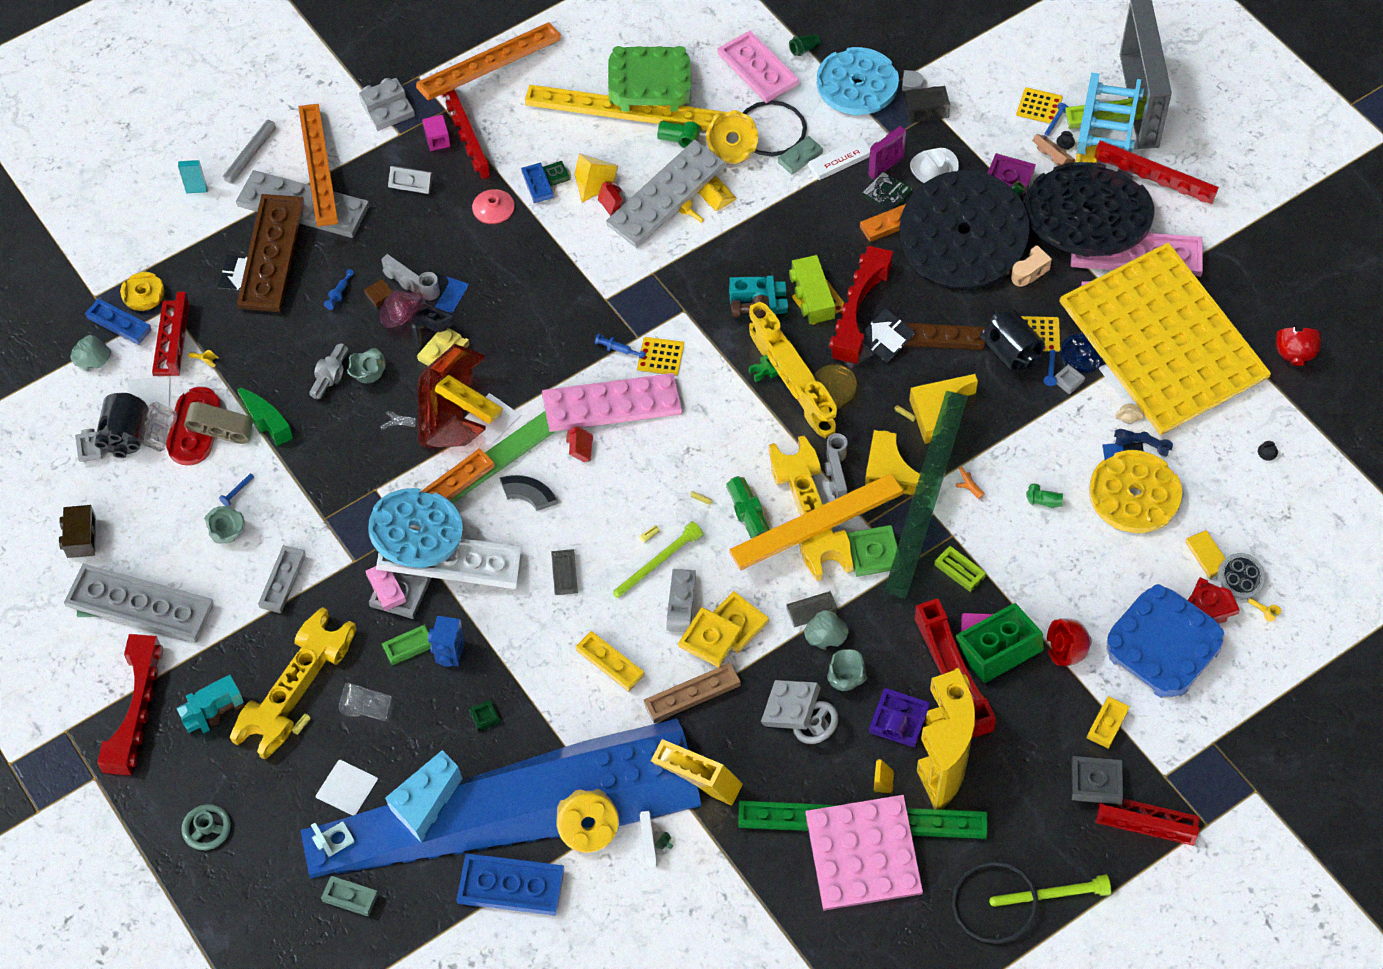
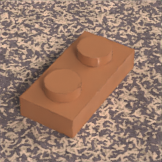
(1047, 146)

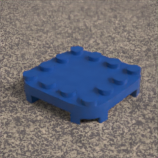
(1164, 641)

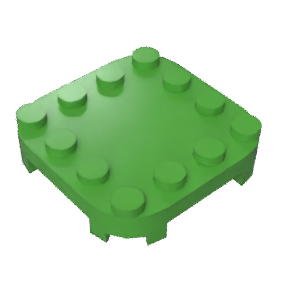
(649, 76)

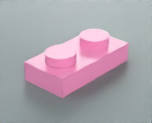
(386, 588)

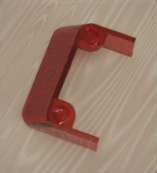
(439, 418)

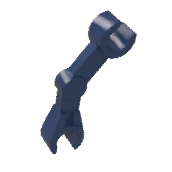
(1143, 437)

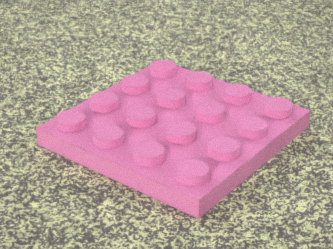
(863, 852)

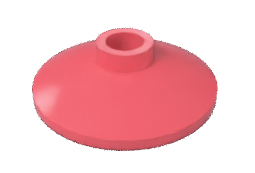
(491, 212)

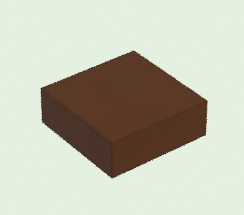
(378, 292)

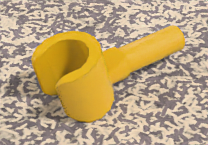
(686, 209)
(207, 357)
(1266, 610)

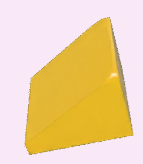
(883, 778)

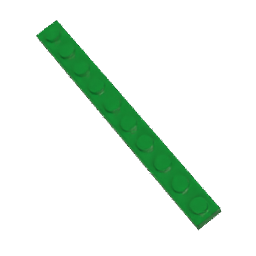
(921, 821)

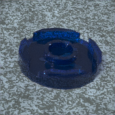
(1080, 354)

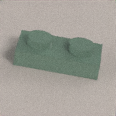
(800, 155)
(349, 896)

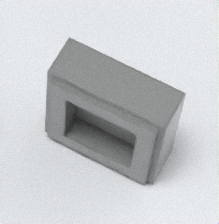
(1069, 379)

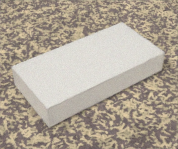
(647, 839)

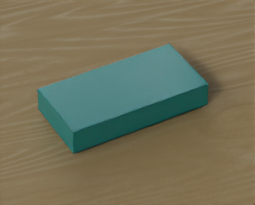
(192, 176)

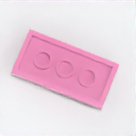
(758, 66)

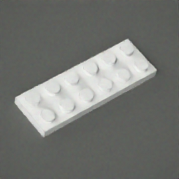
(471, 563)

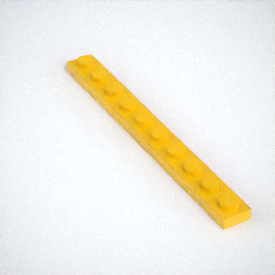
(599, 105)

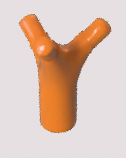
(970, 484)

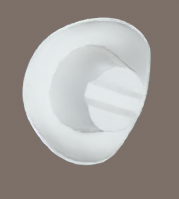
(933, 163)

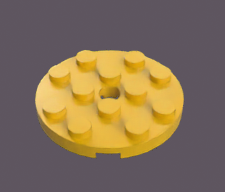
(1141, 470)

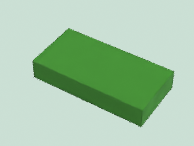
(407, 645)

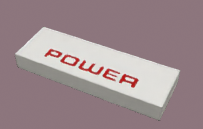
(840, 158)

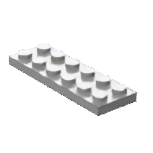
(665, 193)
(349, 209)
(139, 602)

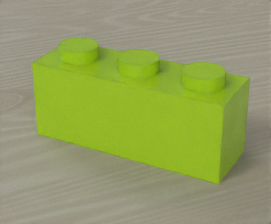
(812, 289)

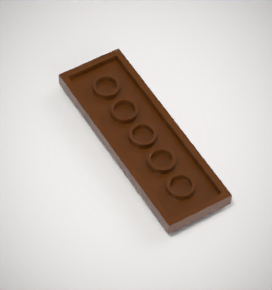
(270, 253)

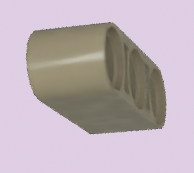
(218, 423)

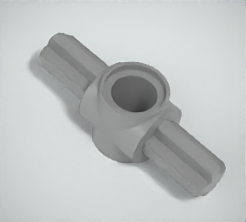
(328, 371)

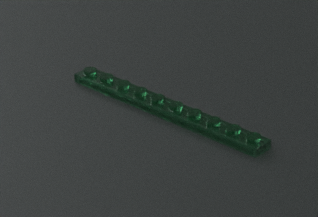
(926, 495)

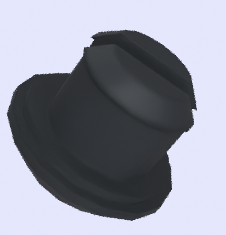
(1065, 140)
(1267, 451)

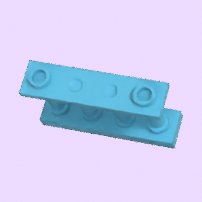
(1093, 105)

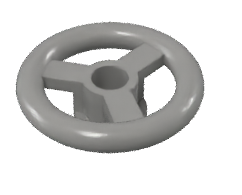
(818, 725)

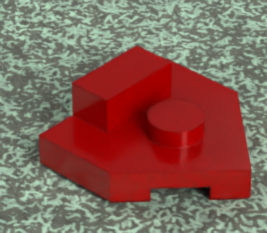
(1214, 601)

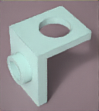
(323, 840)

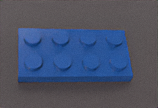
(510, 884)

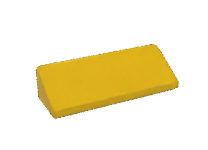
(716, 194)

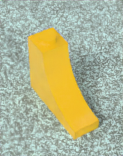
(928, 399)
(886, 459)
(699, 770)

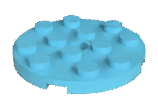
(872, 94)
(435, 515)

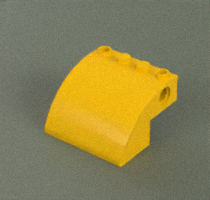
(947, 738)

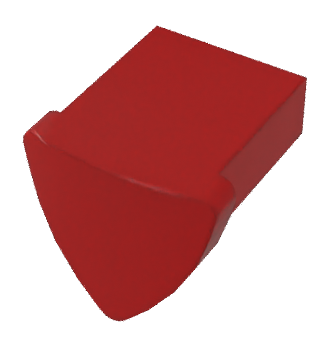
(610, 197)
(580, 443)

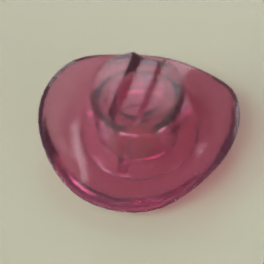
(399, 308)

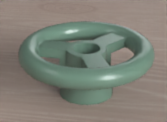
(202, 816)

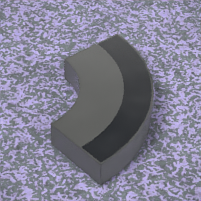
(529, 490)

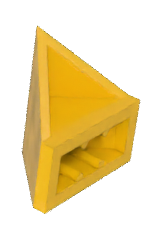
(591, 174)

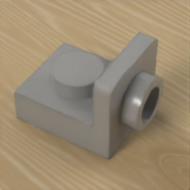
(86, 446)

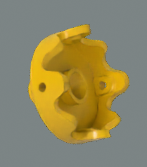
(725, 124)
(587, 804)

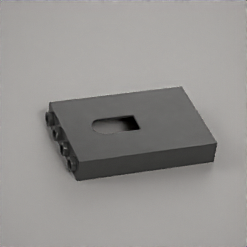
(1144, 60)

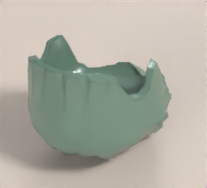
(90, 353)
(366, 366)
(224, 524)
(826, 630)
(846, 670)

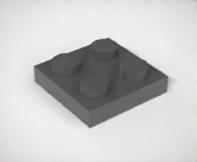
(1097, 780)

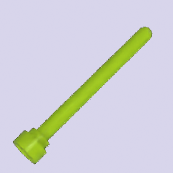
(691, 532)
(1099, 886)

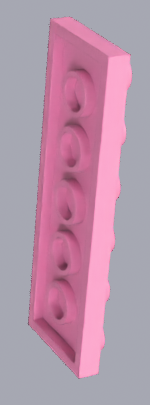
(1187, 247)
(611, 402)

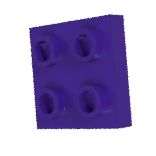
(899, 717)

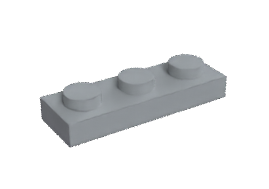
(282, 579)

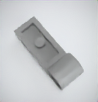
(425, 283)
(833, 466)
(680, 600)

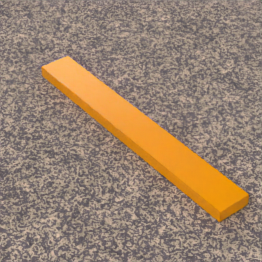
(815, 521)

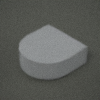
(912, 80)

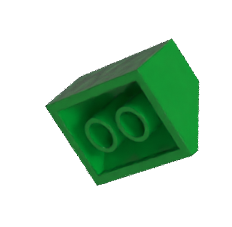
(1000, 642)

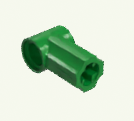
(679, 133)

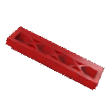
(176, 337)
(1147, 823)

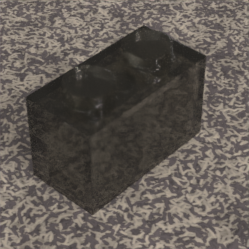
(926, 104)

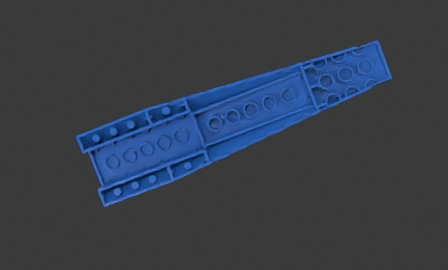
(518, 802)

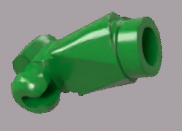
(1046, 498)

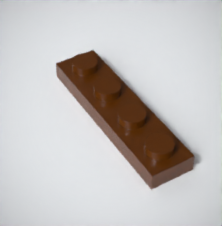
(945, 336)

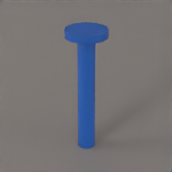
(1061, 106)
(1050, 380)
(226, 499)

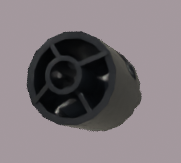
(1013, 341)
(121, 424)

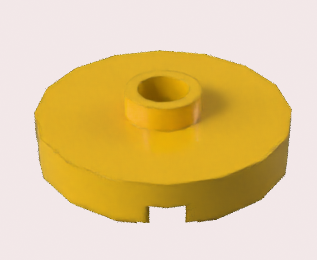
(142, 291)

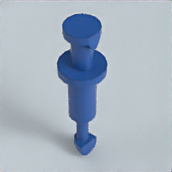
(336, 294)
(612, 344)

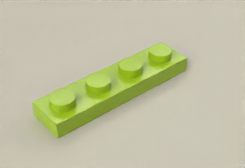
(1075, 113)

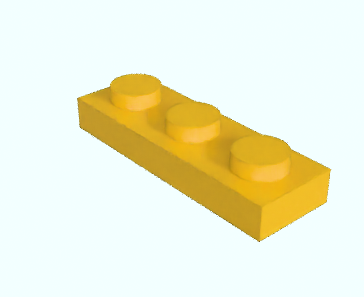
(469, 399)
(609, 661)

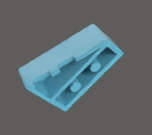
(425, 793)

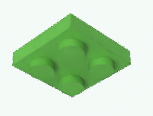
(872, 550)

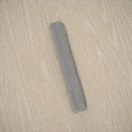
(249, 151)

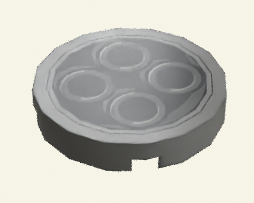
(1241, 575)

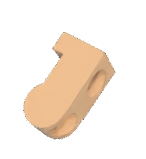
(1031, 268)

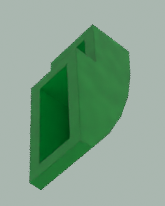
(265, 417)

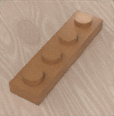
(692, 692)

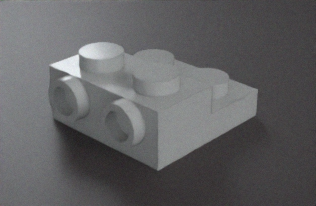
(386, 103)

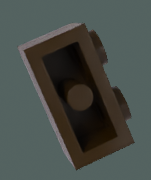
(78, 531)

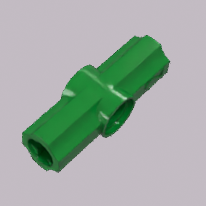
(747, 506)

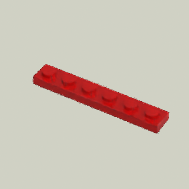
(466, 133)
(1156, 172)

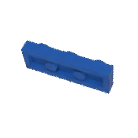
(118, 321)

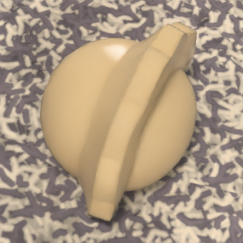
(1129, 413)

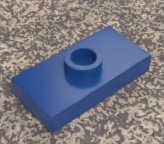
(537, 182)

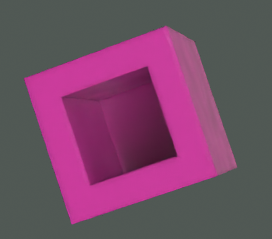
(436, 132)

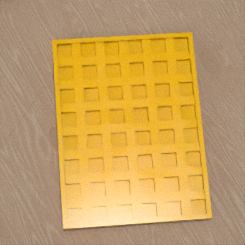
(1164, 338)

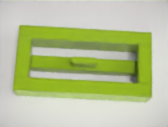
(957, 572)

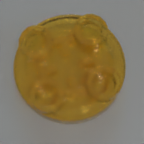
(839, 383)

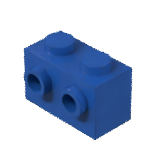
(447, 641)

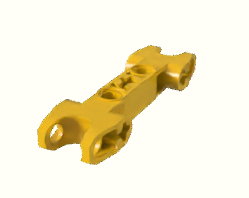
(792, 370)
(798, 473)
(271, 717)

